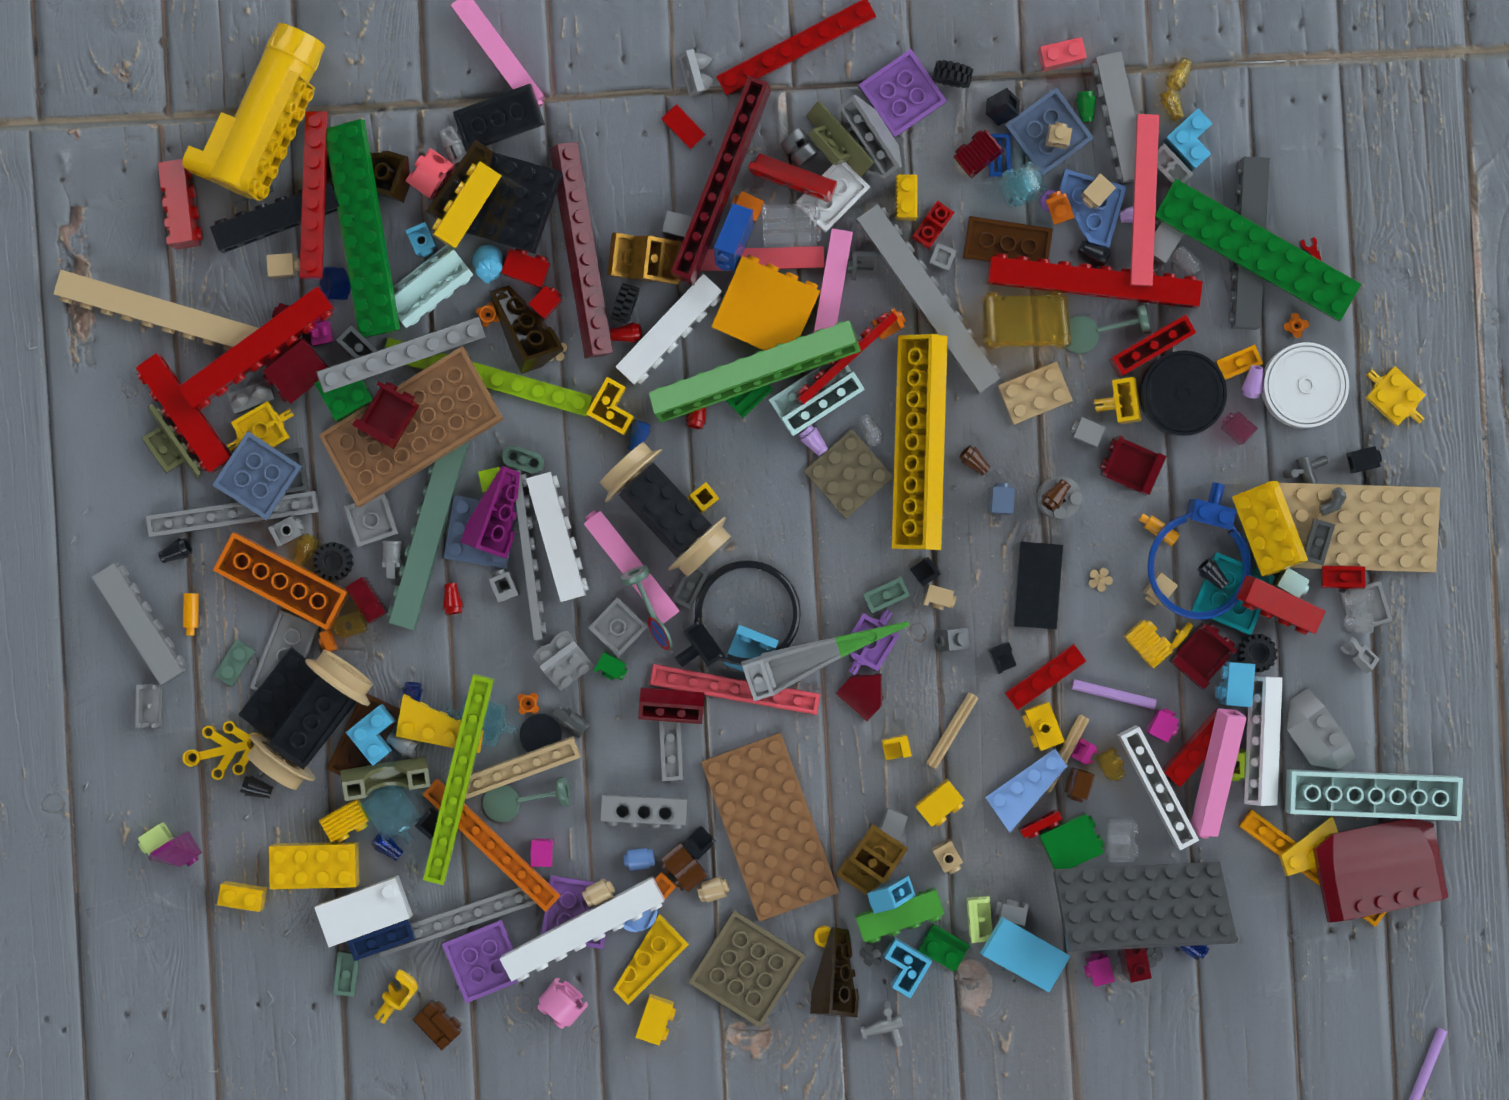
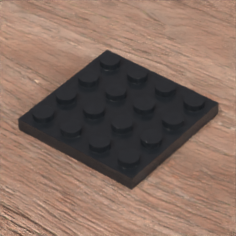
(518, 203)
(279, 693)

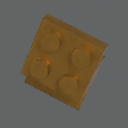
(643, 258)
(871, 860)

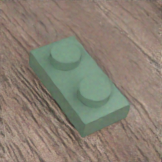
(886, 595)
(234, 663)
(346, 975)

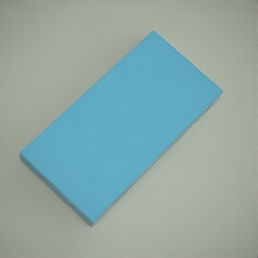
(1025, 954)

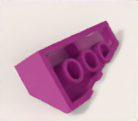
(492, 520)
(177, 851)

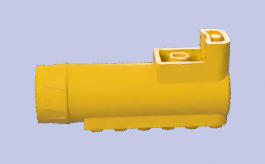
(249, 147)

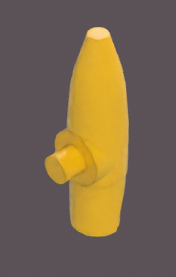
(1181, 635)

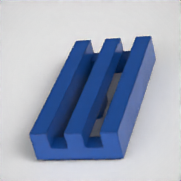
(999, 159)

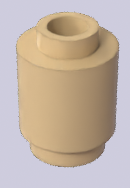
(713, 889)
(598, 893)

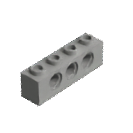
(676, 804)

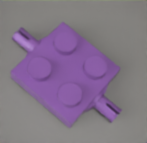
(876, 652)

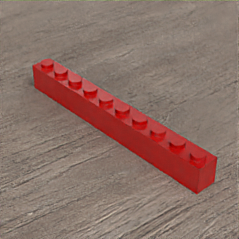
(1092, 281)

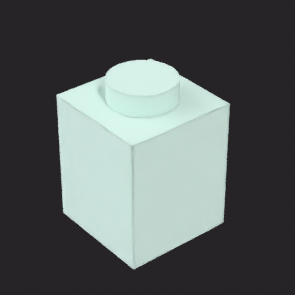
(1292, 583)

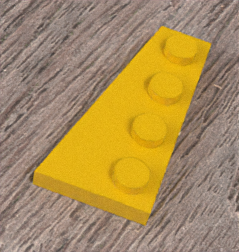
(428, 725)
(655, 953)

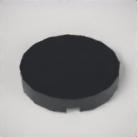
(539, 732)

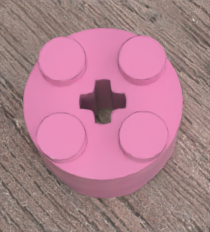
(562, 1003)

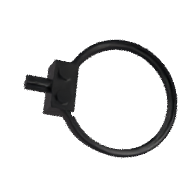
(703, 643)

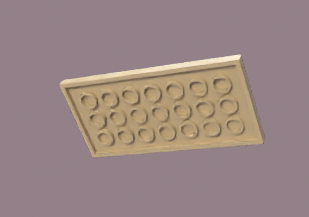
(1375, 526)

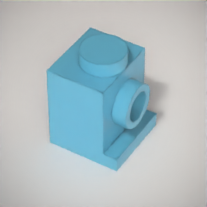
(422, 230)

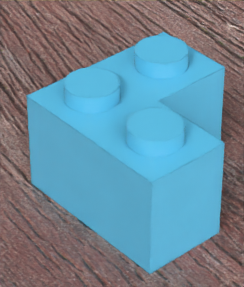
(1184, 140)
(1237, 684)
(367, 734)
(912, 966)

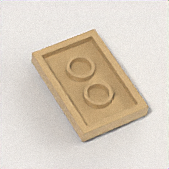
(1035, 393)

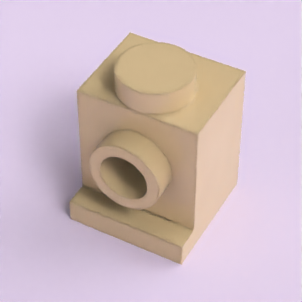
(1058, 136)
(939, 597)
(944, 849)

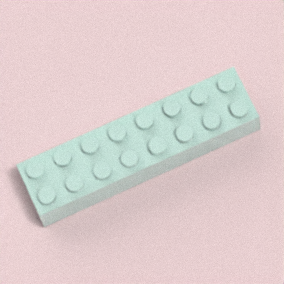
(1373, 794)

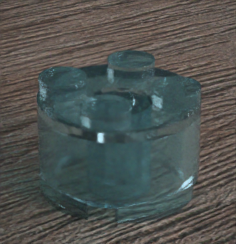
(1022, 185)

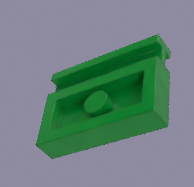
(748, 401)
(944, 947)

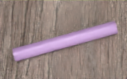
(1114, 694)
(1428, 1064)

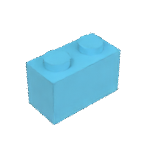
(891, 894)

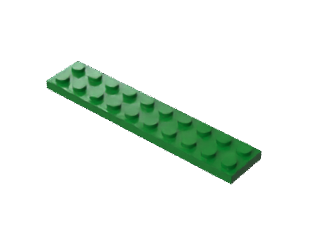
(362, 229)
(1257, 250)

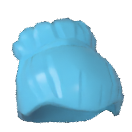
(488, 262)

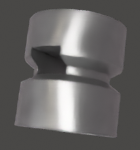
(800, 155)

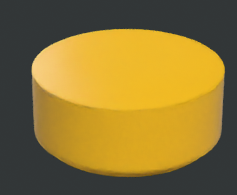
(821, 935)

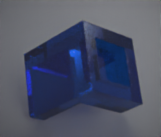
(335, 283)

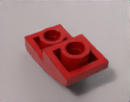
(933, 225)

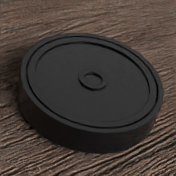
(1183, 393)

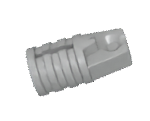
(452, 145)
(391, 557)

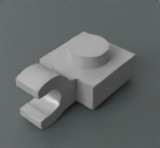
(1362, 655)

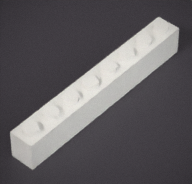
(581, 929)

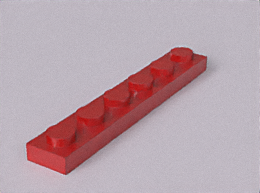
(823, 377)

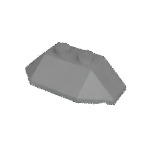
(871, 134)
(1317, 732)

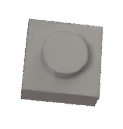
(942, 257)

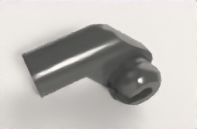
(1336, 503)

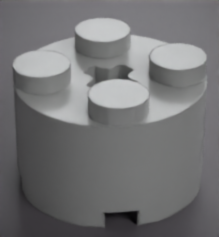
(1070, 503)

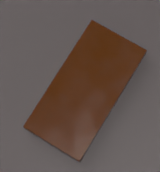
(992, 237)
(347, 753)

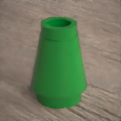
(1086, 105)

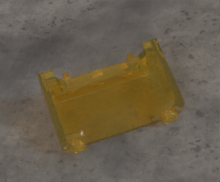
(1025, 321)

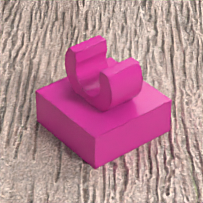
(322, 334)
(1084, 751)

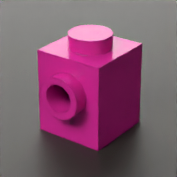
(1163, 725)
(1099, 969)

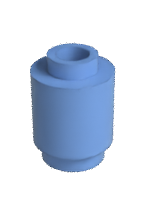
(639, 859)

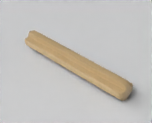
(952, 730)
(1071, 741)

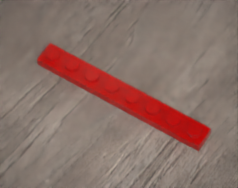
(796, 46)
(313, 195)

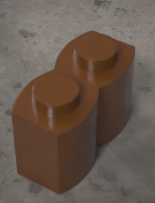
(1079, 784)
(683, 867)

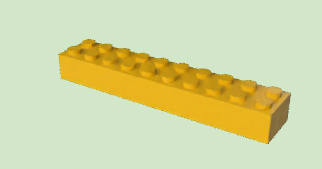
(919, 442)

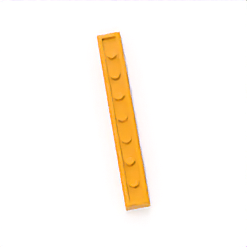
(1280, 842)

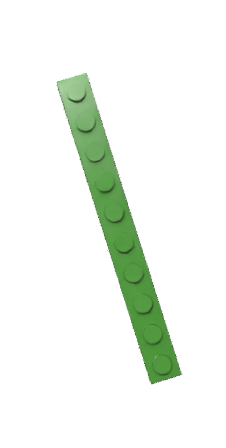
(754, 371)

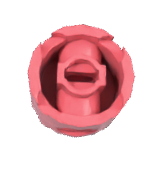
(430, 173)

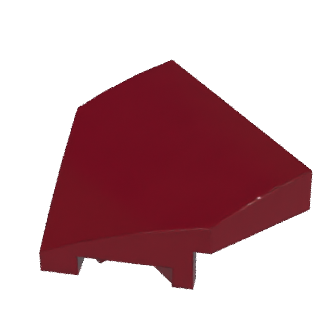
(863, 694)

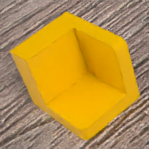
(896, 747)

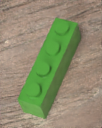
(910, 914)

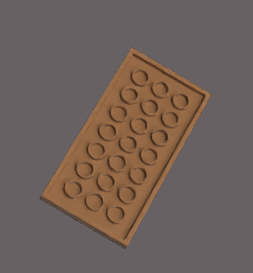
(450, 413)
(769, 827)

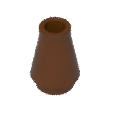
(972, 458)
(1054, 497)

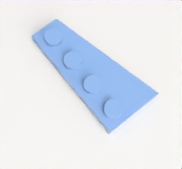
(1024, 790)

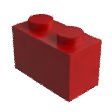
(526, 268)

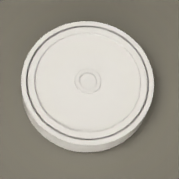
(1305, 385)

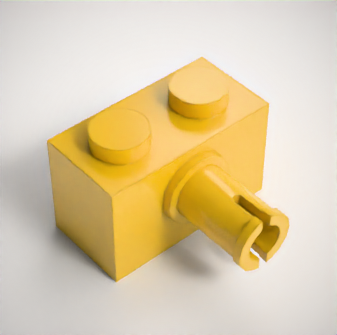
(1124, 401)
(1043, 726)

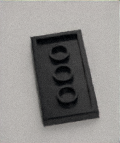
(499, 117)
(1038, 585)

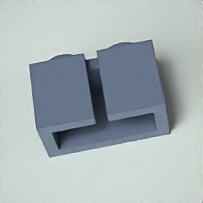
(1001, 499)

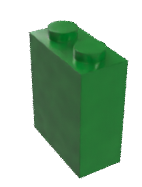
(1072, 842)

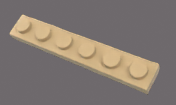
(523, 766)

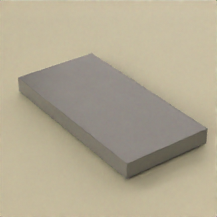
(287, 632)

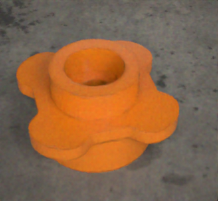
(481, 312)
(1295, 319)
(532, 698)

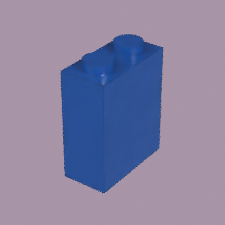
(733, 237)

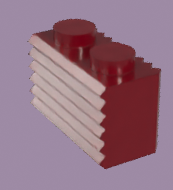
(978, 153)
(366, 599)

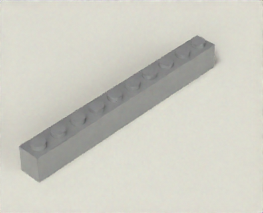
(927, 298)

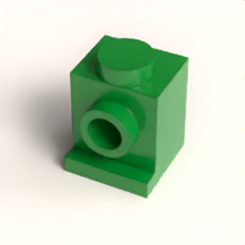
(611, 667)

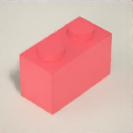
(1062, 54)

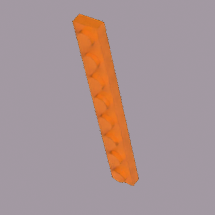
(499, 851)

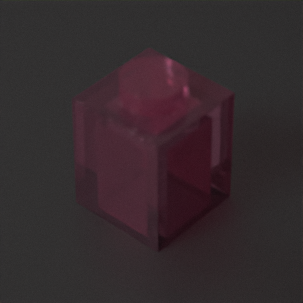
(1238, 427)

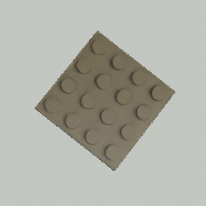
(747, 968)

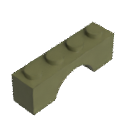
(408, 773)

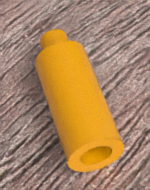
(1154, 525)
(190, 612)

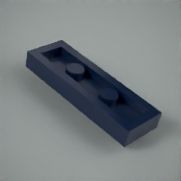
(381, 940)

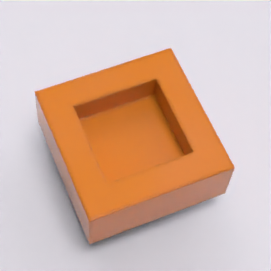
(327, 641)
(665, 884)

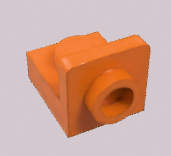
(1059, 207)
(895, 327)

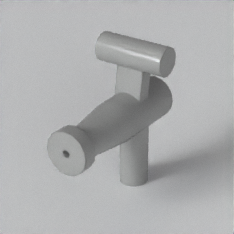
(888, 1025)

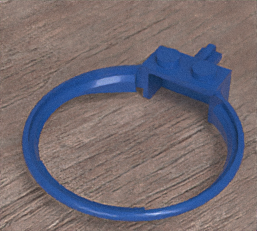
(1212, 514)

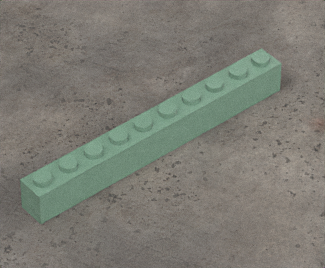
(427, 539)

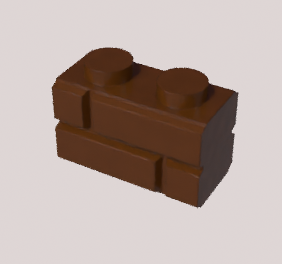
(438, 1024)

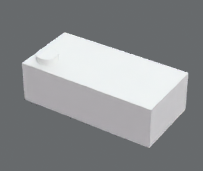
(363, 911)

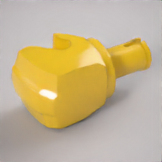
(396, 997)

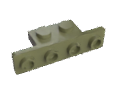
(836, 141)
(166, 447)

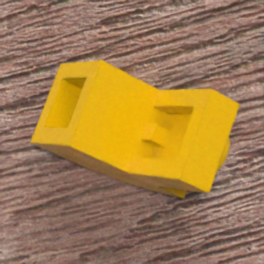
(703, 497)

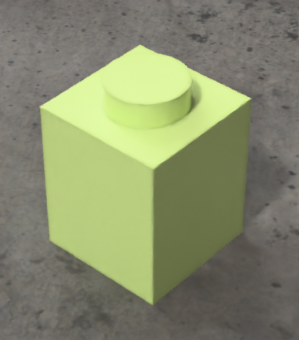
(154, 838)

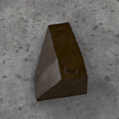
(475, 153)
(389, 173)
(527, 336)
(834, 986)

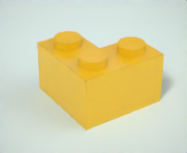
(605, 408)

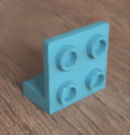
(750, 644)

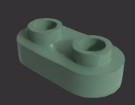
(523, 459)

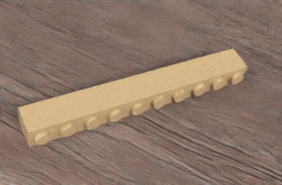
(150, 310)

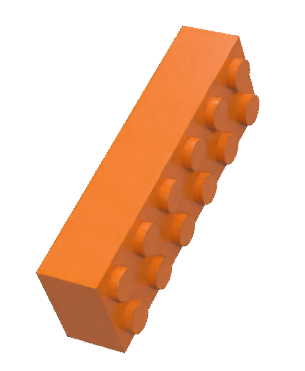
(281, 581)

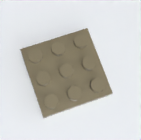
(848, 474)

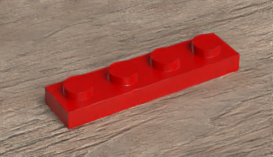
(1045, 677)

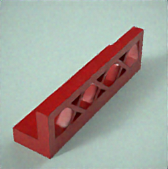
(793, 177)

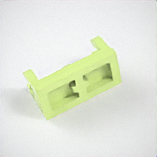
(979, 918)

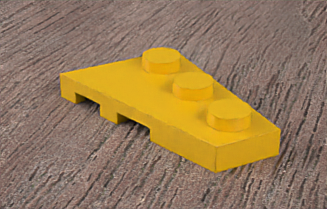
(1300, 855)

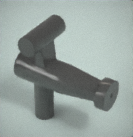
(1306, 469)

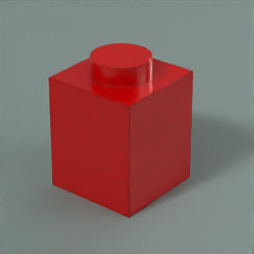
(546, 302)

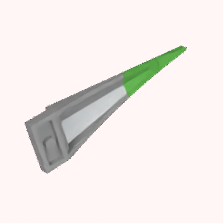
(786, 666)

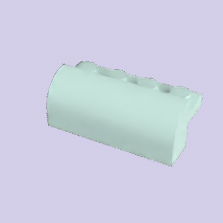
(429, 285)
(832, 395)

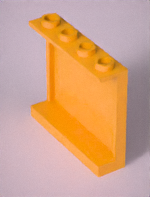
(765, 305)

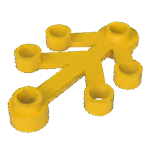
(228, 749)

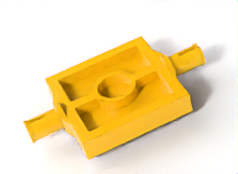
(1395, 396)
(264, 424)

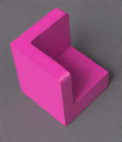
(541, 852)

